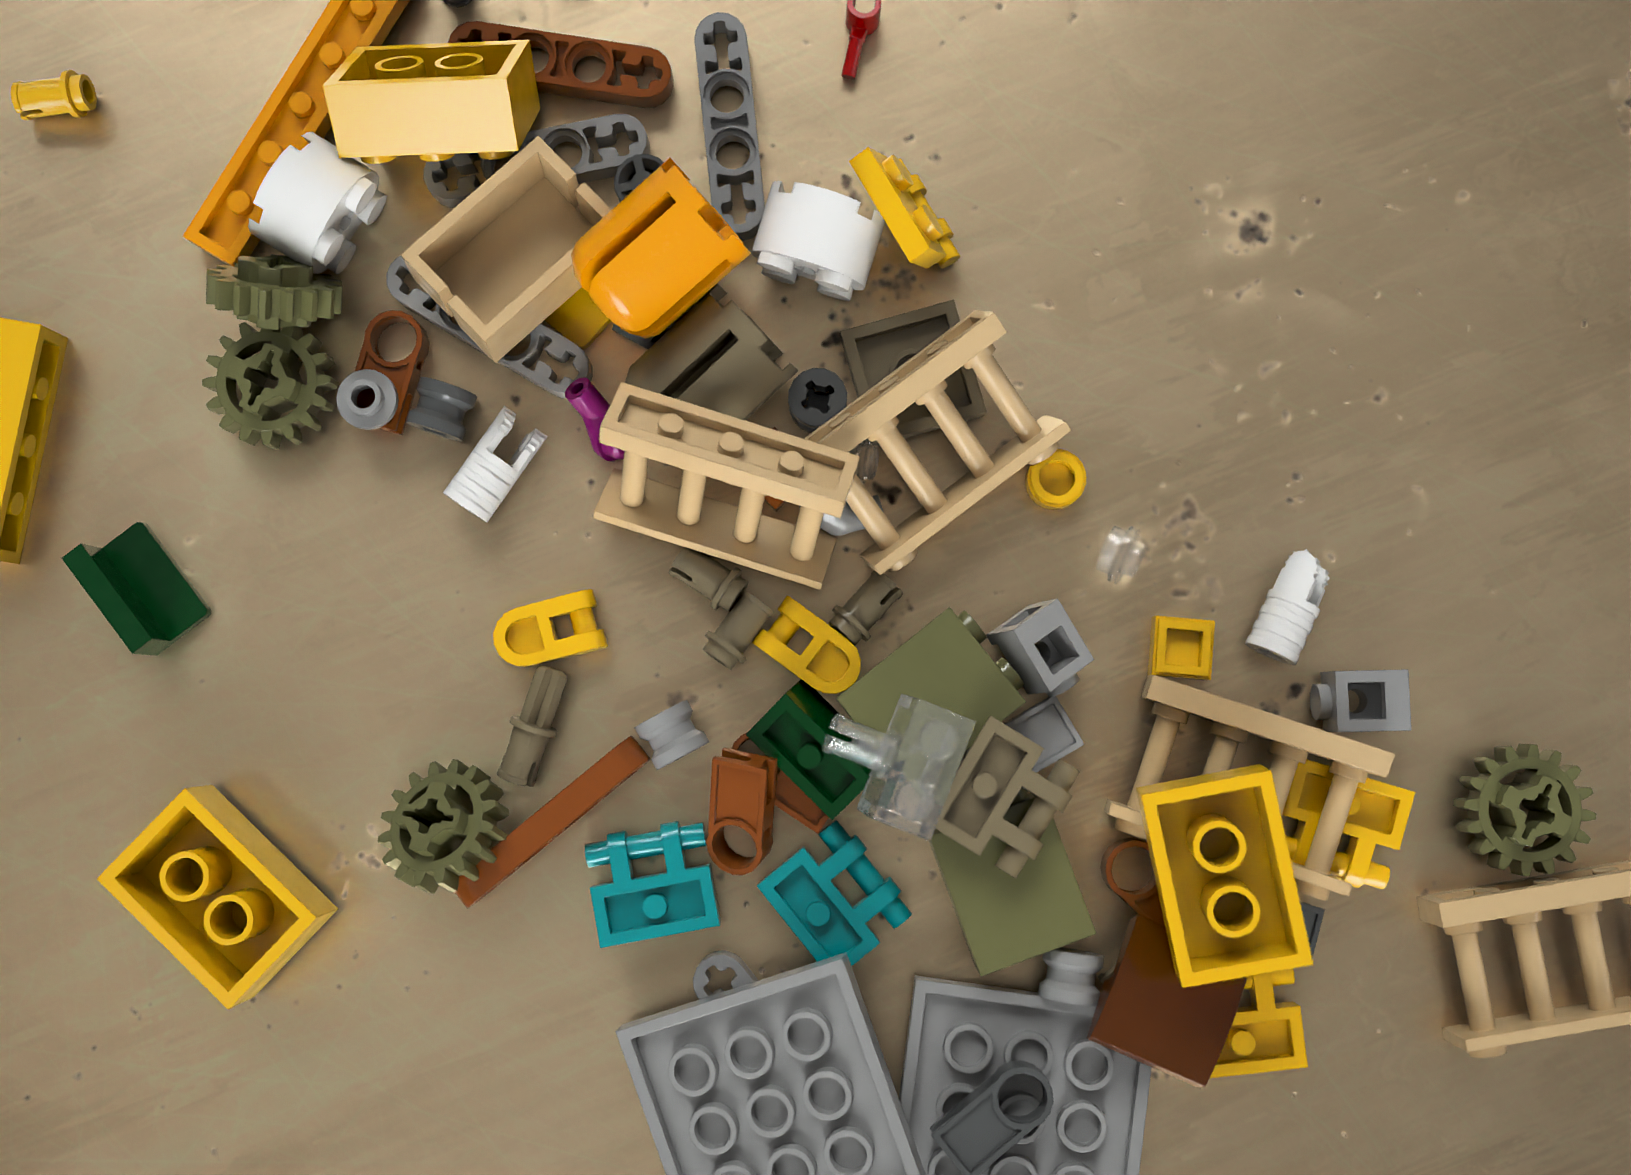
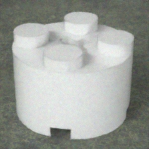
(316, 204)
(817, 238)

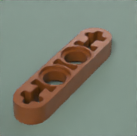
(568, 50)
(554, 819)

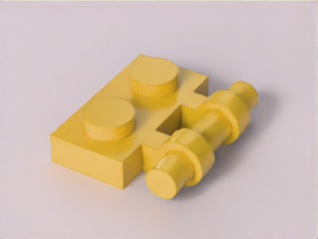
(905, 209)
(1375, 817)
(1266, 1033)

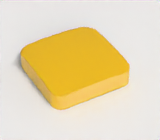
(579, 319)

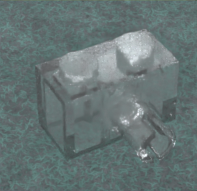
(909, 763)

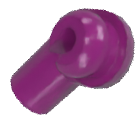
(592, 408)

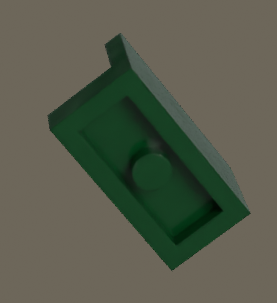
(139, 589)
(795, 736)

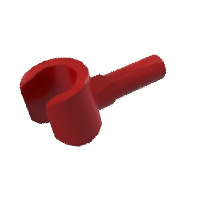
(860, 26)

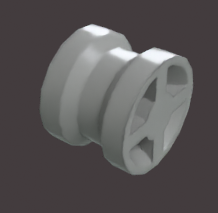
(671, 734)
(1071, 976)

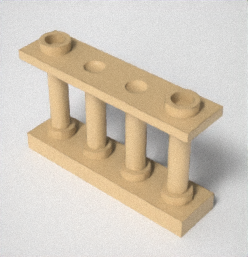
(924, 382)
(731, 452)
(1290, 745)
(1521, 906)

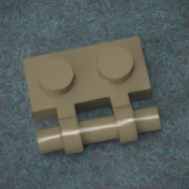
(987, 784)

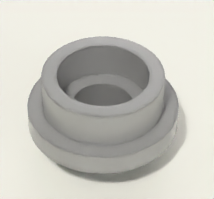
(382, 408)

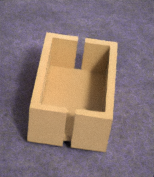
(507, 249)

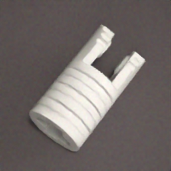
(486, 478)
(1289, 609)

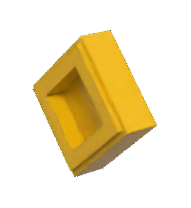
(1181, 647)

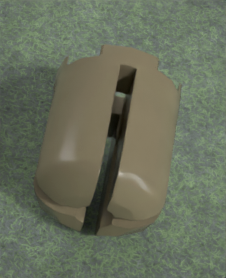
(713, 360)

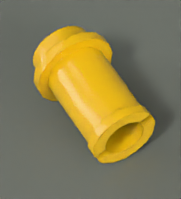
(54, 96)

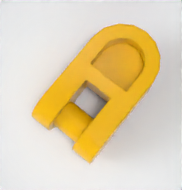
(529, 636)
(828, 661)

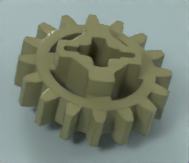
(274, 291)
(265, 405)
(1547, 794)
(440, 830)

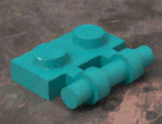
(653, 903)
(818, 909)

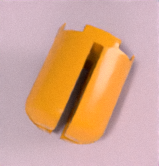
(656, 253)

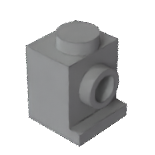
(1058, 641)
(1382, 700)

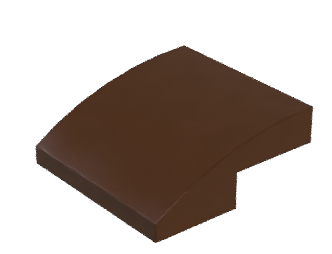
(1154, 1018)

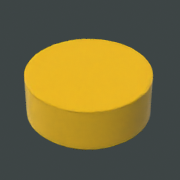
(1056, 480)

